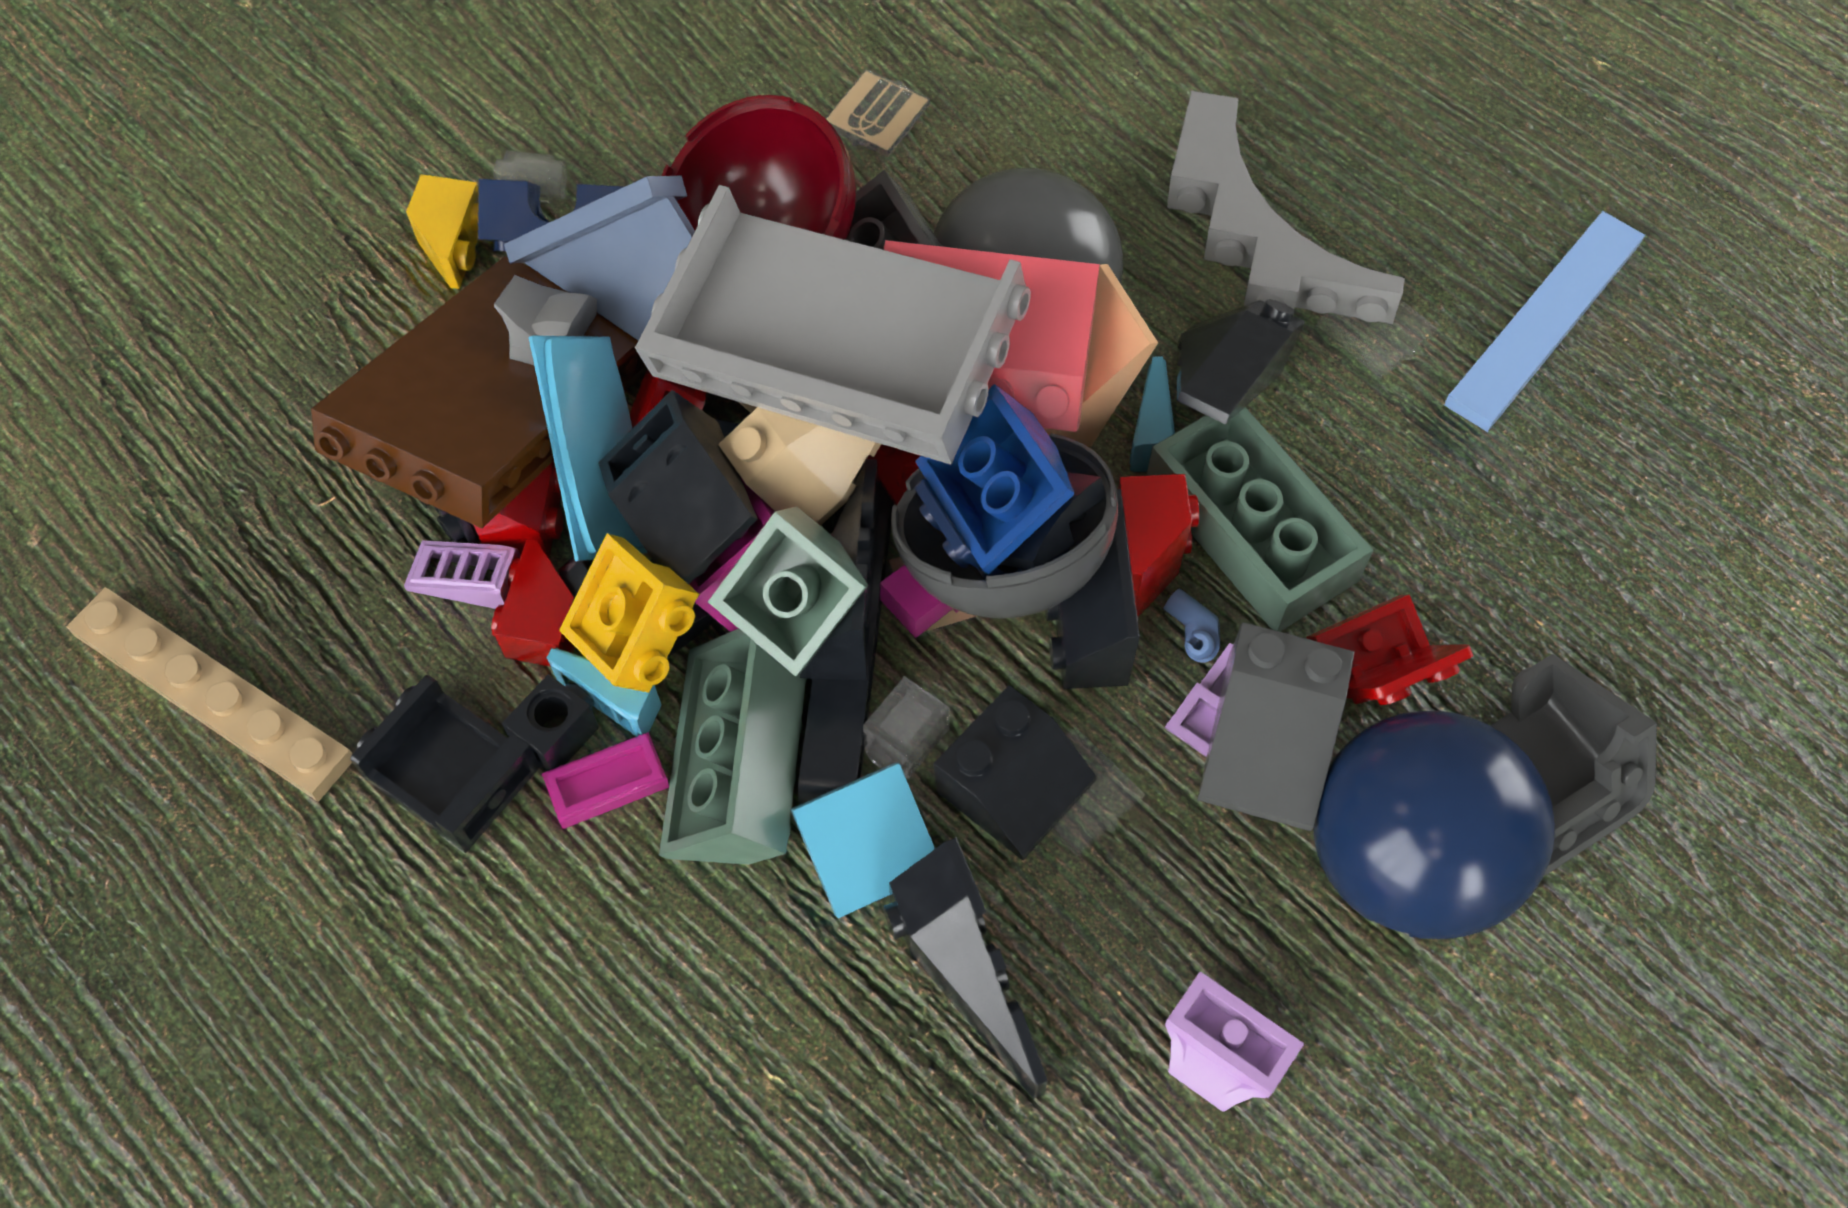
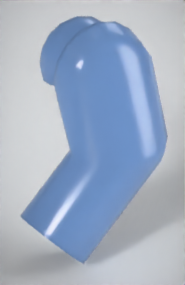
(1201, 626)

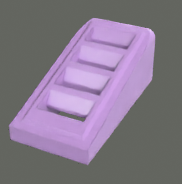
(471, 591)

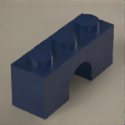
(513, 208)

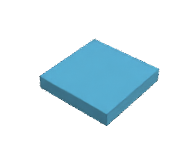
(863, 837)

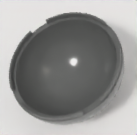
(1032, 216)
(1017, 592)

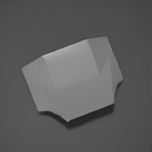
(541, 311)

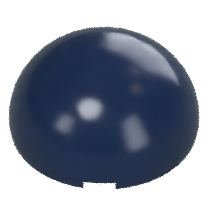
(1434, 825)

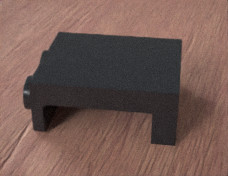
(444, 763)

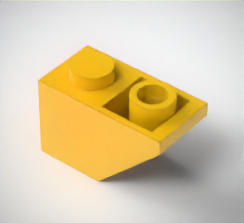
(446, 224)

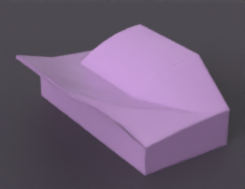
(1226, 1046)

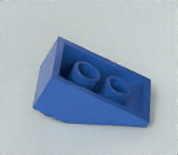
(1000, 480)

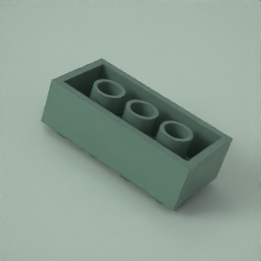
(1263, 518)

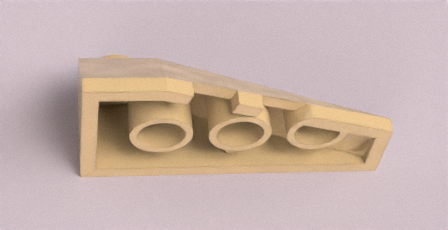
(796, 462)

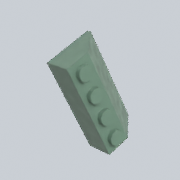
(733, 755)

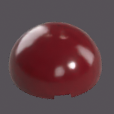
(776, 161)

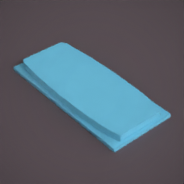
(584, 422)

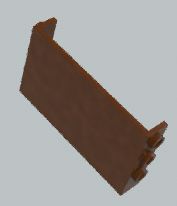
(450, 409)

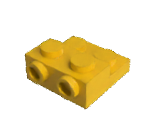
(629, 615)

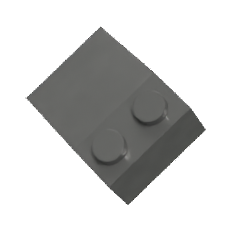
(1276, 726)

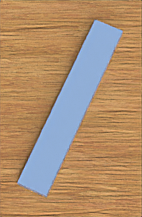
(1543, 321)

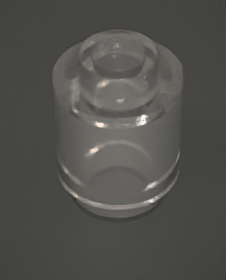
(534, 168)

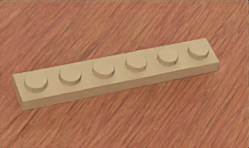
(212, 693)

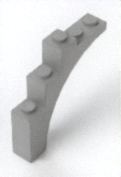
(1248, 233)

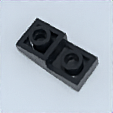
(1055, 533)

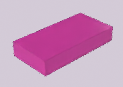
(605, 780)

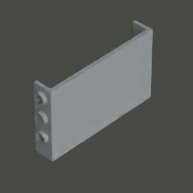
(832, 330)

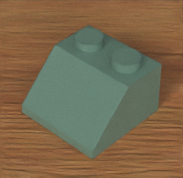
(790, 588)

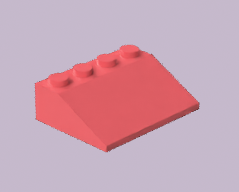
(1050, 343)

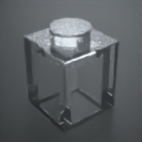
(905, 727)

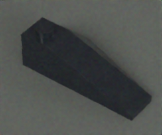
(943, 926)

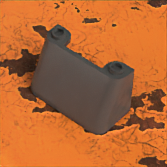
(1586, 747)

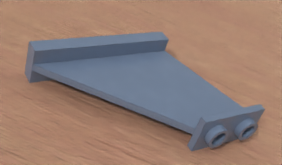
(614, 249)

